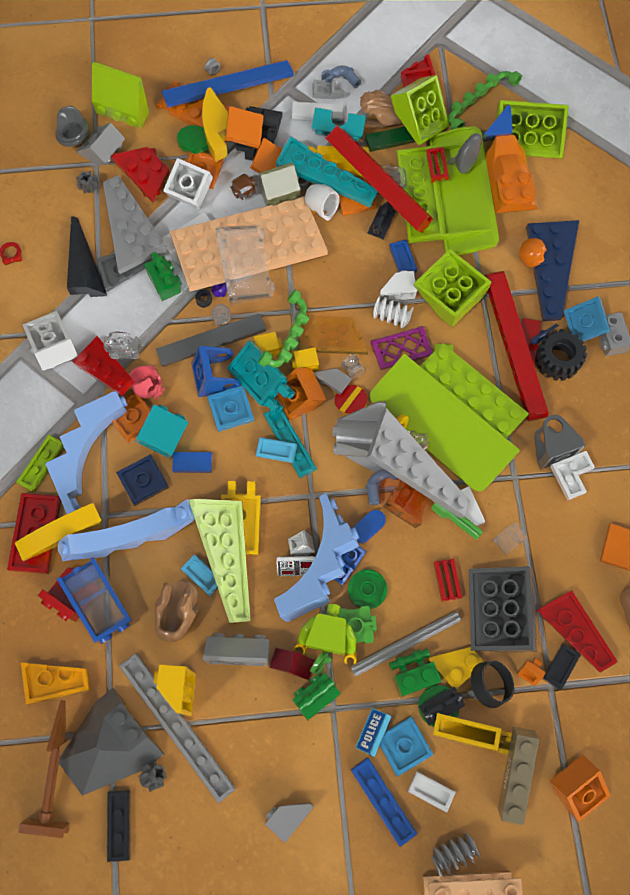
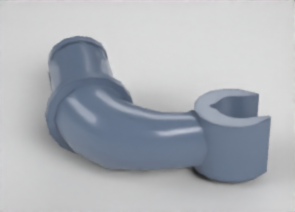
(345, 71)
(374, 484)

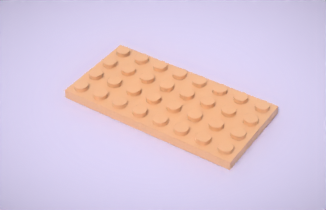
(289, 239)

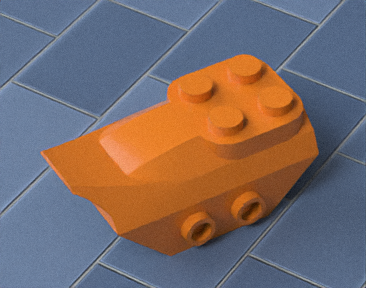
(509, 176)

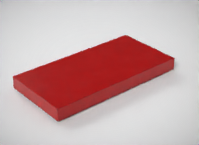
(32, 514)

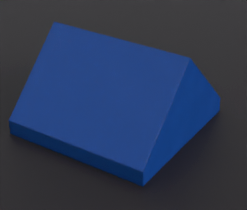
(501, 127)

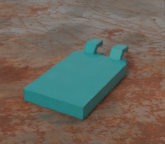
(260, 381)

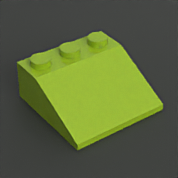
(118, 95)
(421, 108)
(452, 287)

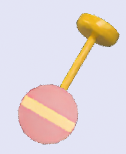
(355, 398)

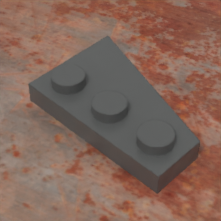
(110, 271)

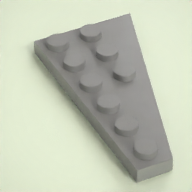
(131, 230)
(404, 458)

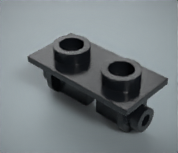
(382, 221)
(443, 704)

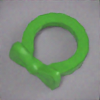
(318, 666)

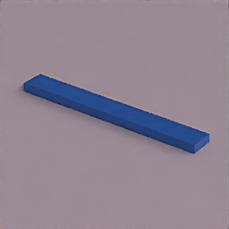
(228, 83)

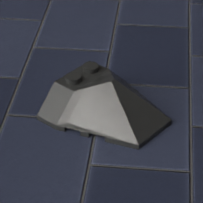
(107, 746)

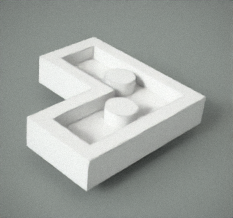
(568, 473)

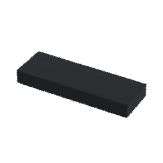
(118, 826)

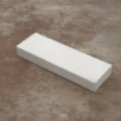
(305, 110)

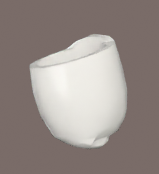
(320, 198)

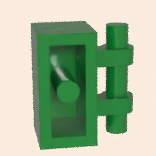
(162, 276)
(415, 679)
(315, 696)

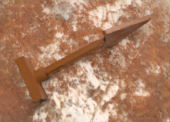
(44, 825)

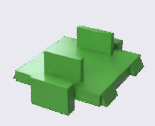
(361, 623)

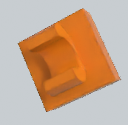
(531, 671)

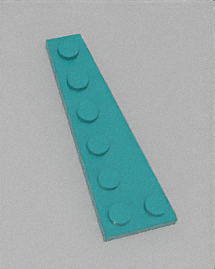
(320, 171)

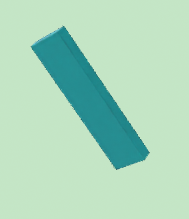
(284, 432)

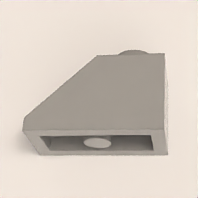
(287, 818)

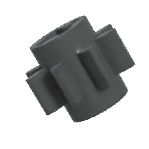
(87, 182)
(152, 776)

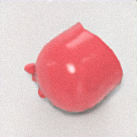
(147, 382)

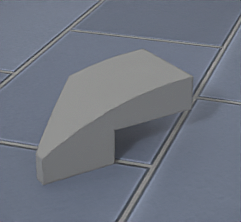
(326, 90)
(334, 379)

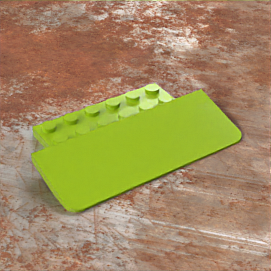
(460, 205)
(457, 411)

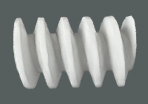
(392, 312)

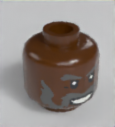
(243, 186)

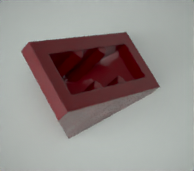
(292, 663)

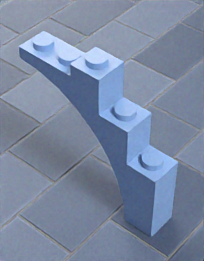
(328, 564)

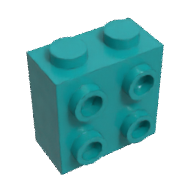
(162, 430)

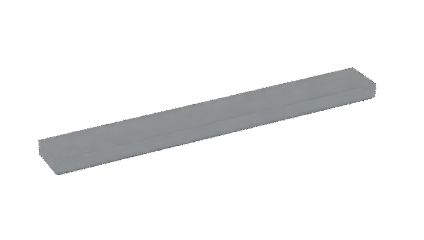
(178, 729)

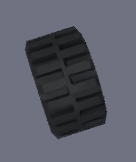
(567, 343)

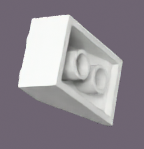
(49, 340)

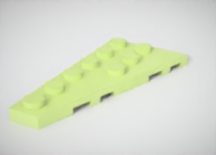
(223, 539)

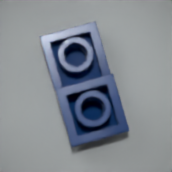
(351, 560)

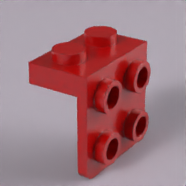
(57, 599)

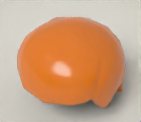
(532, 252)

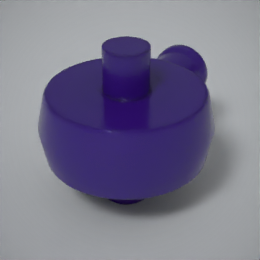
(219, 290)

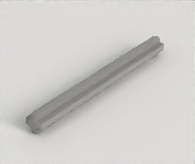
(405, 643)

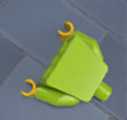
(328, 634)

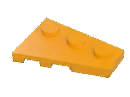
(52, 682)

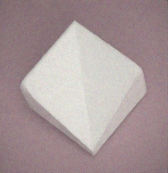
(301, 544)

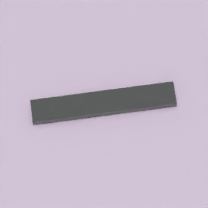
(214, 338)

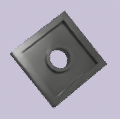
(557, 445)

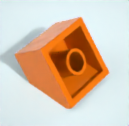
(307, 393)
(580, 787)

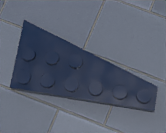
(554, 271)

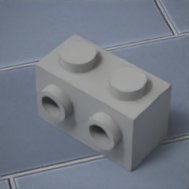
(618, 339)

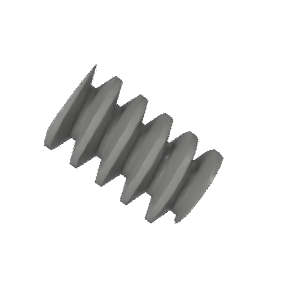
(454, 854)

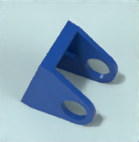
(204, 381)

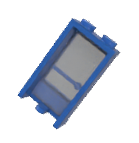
(95, 601)

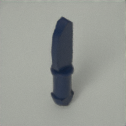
(542, 334)

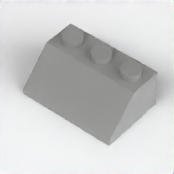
(237, 650)

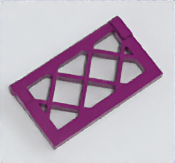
(415, 356)

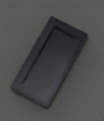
(561, 666)

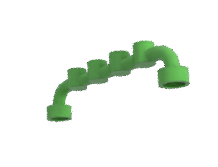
(480, 90)
(290, 341)

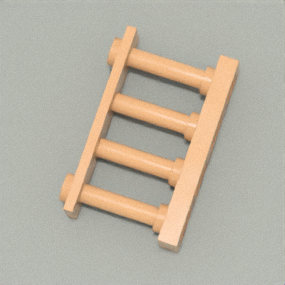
(473, 884)

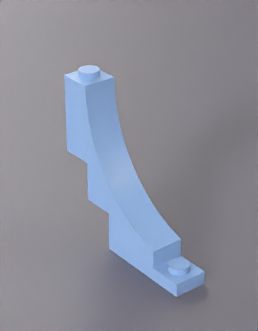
(68, 469)
(126, 536)

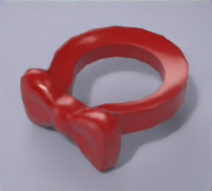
(17, 258)

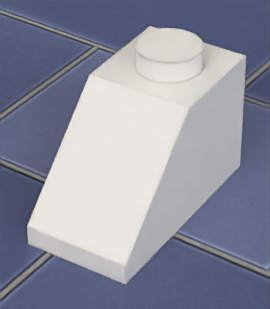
(399, 287)

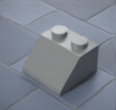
(101, 144)

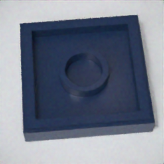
(142, 480)

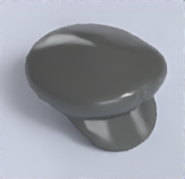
(71, 127)
(467, 154)

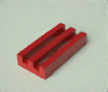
(439, 176)
(437, 564)

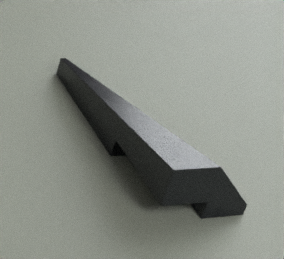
(82, 270)

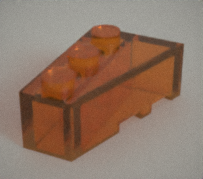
(406, 504)

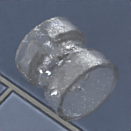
(224, 317)
(352, 365)

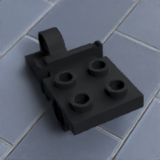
(270, 128)

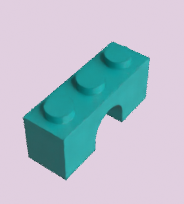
(323, 123)

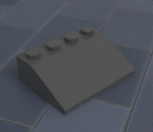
(502, 609)

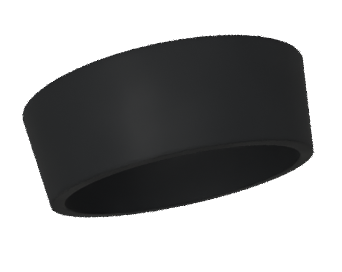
(480, 690)

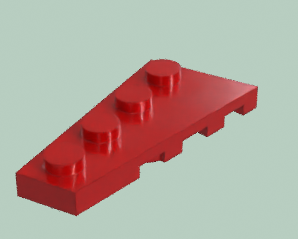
(99, 365)
(576, 627)

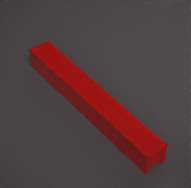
(379, 179)

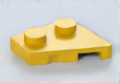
(456, 665)

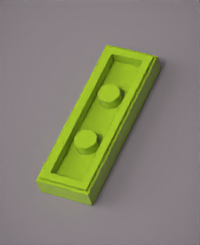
(37, 469)

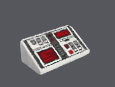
(293, 565)

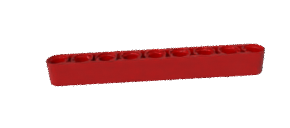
(516, 347)

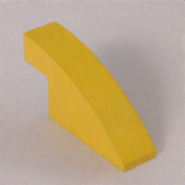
(214, 125)
(50, 534)
(472, 733)

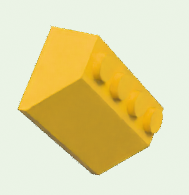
(177, 687)

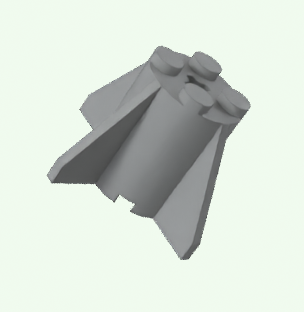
(356, 432)

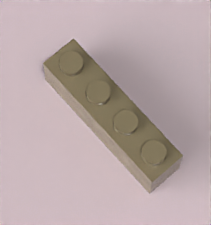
(518, 775)

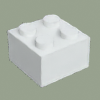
(188, 183)

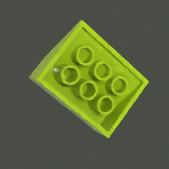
(538, 127)

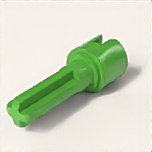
(464, 523)

